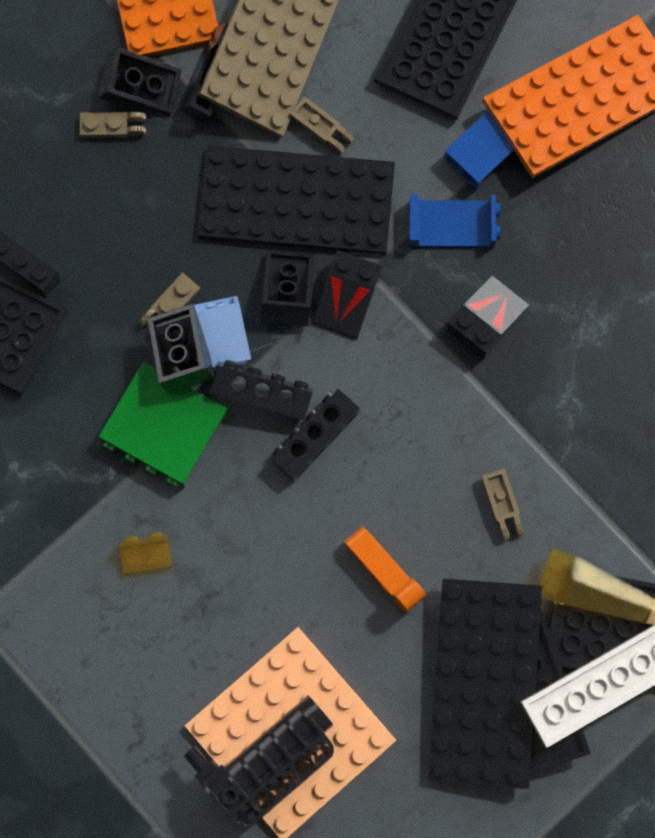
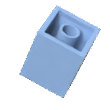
(224, 330)

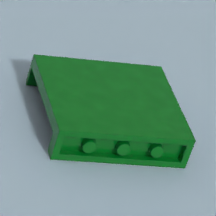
(161, 427)

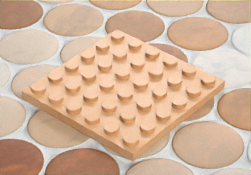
(266, 695)

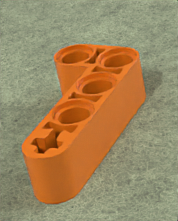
(385, 570)

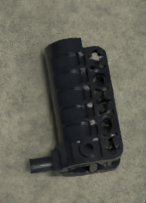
(265, 762)

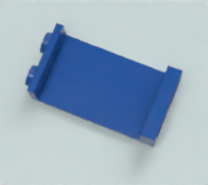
(479, 150)
(453, 223)

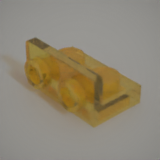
(145, 553)

